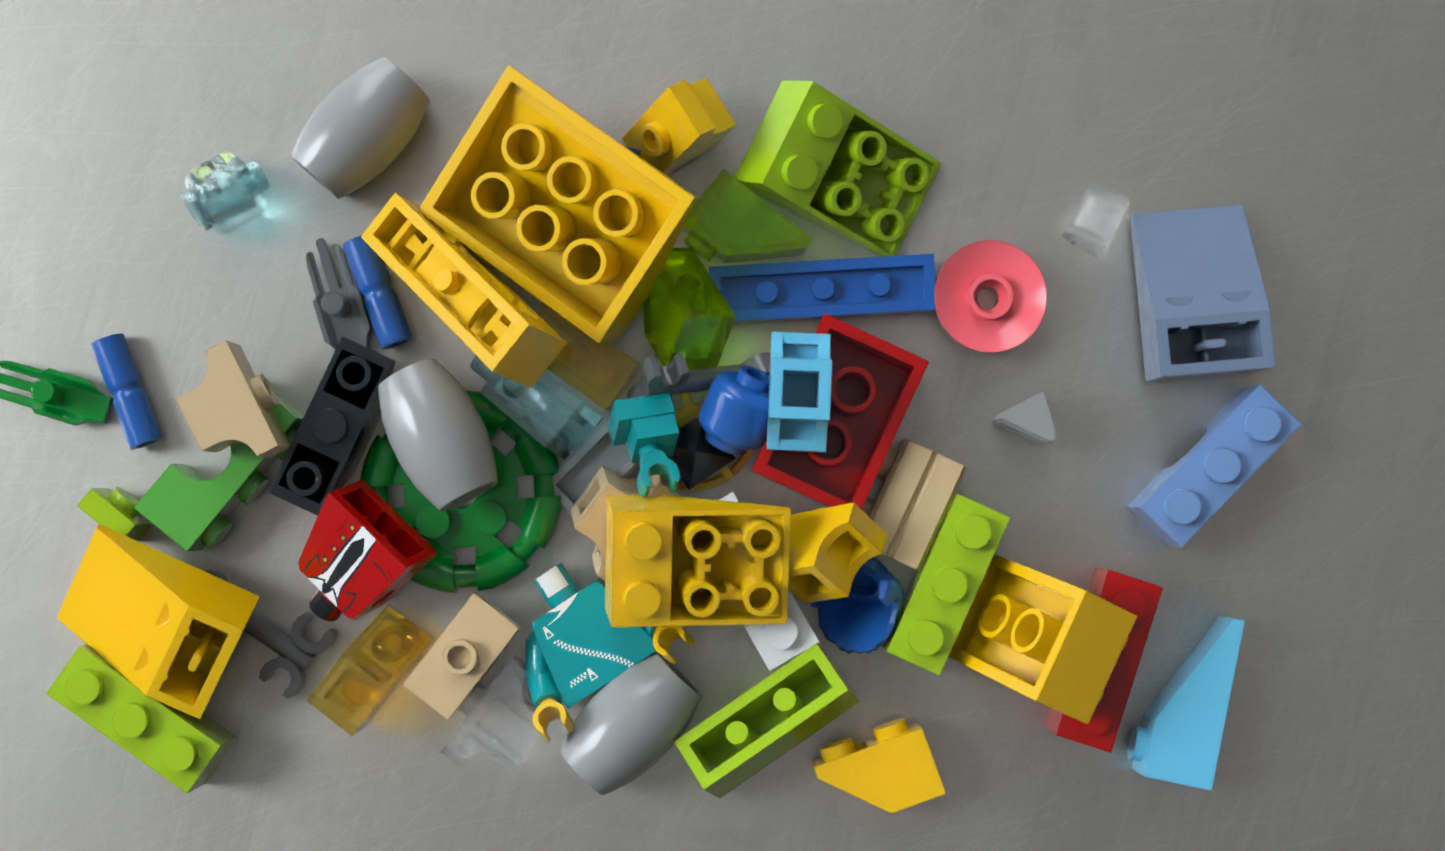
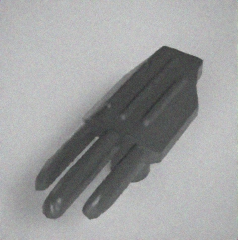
(340, 309)

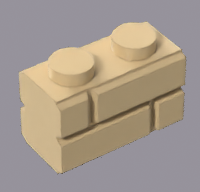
(913, 500)

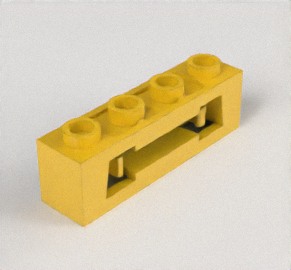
(464, 292)

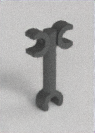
(679, 380)
(296, 651)

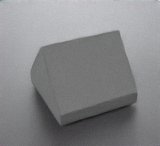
(1029, 420)

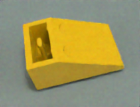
(695, 562)
(156, 618)

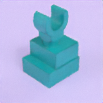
(650, 436)

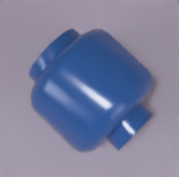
(736, 410)

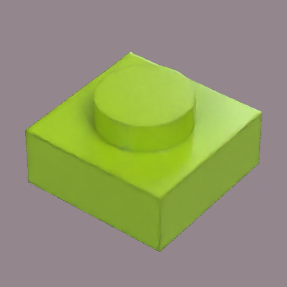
(115, 511)

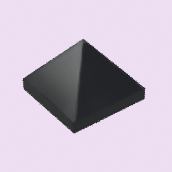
(696, 456)

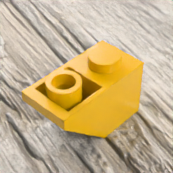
(887, 770)

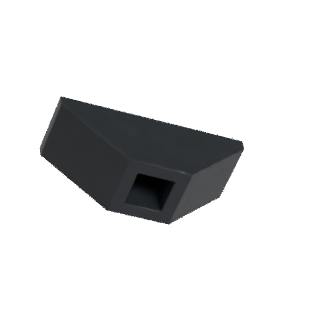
(334, 427)

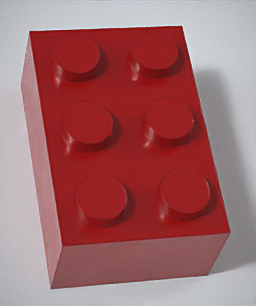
(868, 402)

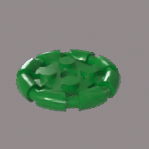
(485, 517)

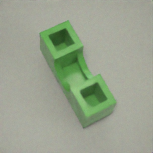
(198, 509)

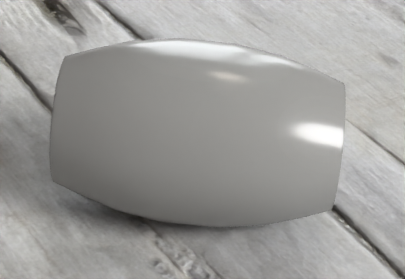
(360, 127)
(437, 434)
(630, 724)

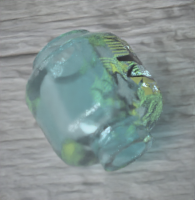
(225, 193)

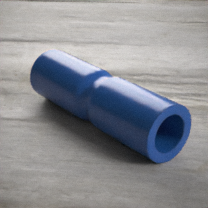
(380, 299)
(128, 397)

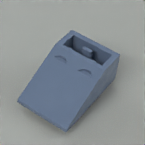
(1200, 294)

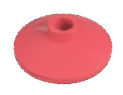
(1013, 280)

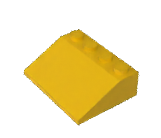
(559, 207)

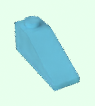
(1188, 716)

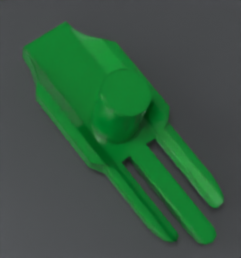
(57, 395)

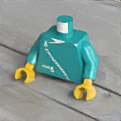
(578, 650)

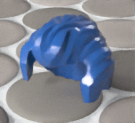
(868, 613)

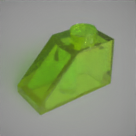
(740, 225)
(687, 313)

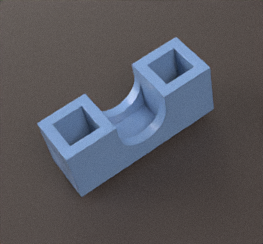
(1215, 468)

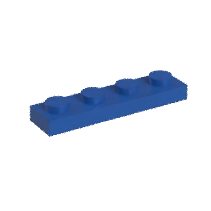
(828, 286)

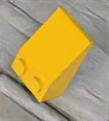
(1043, 637)

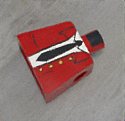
(359, 553)

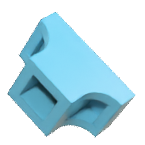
(799, 392)

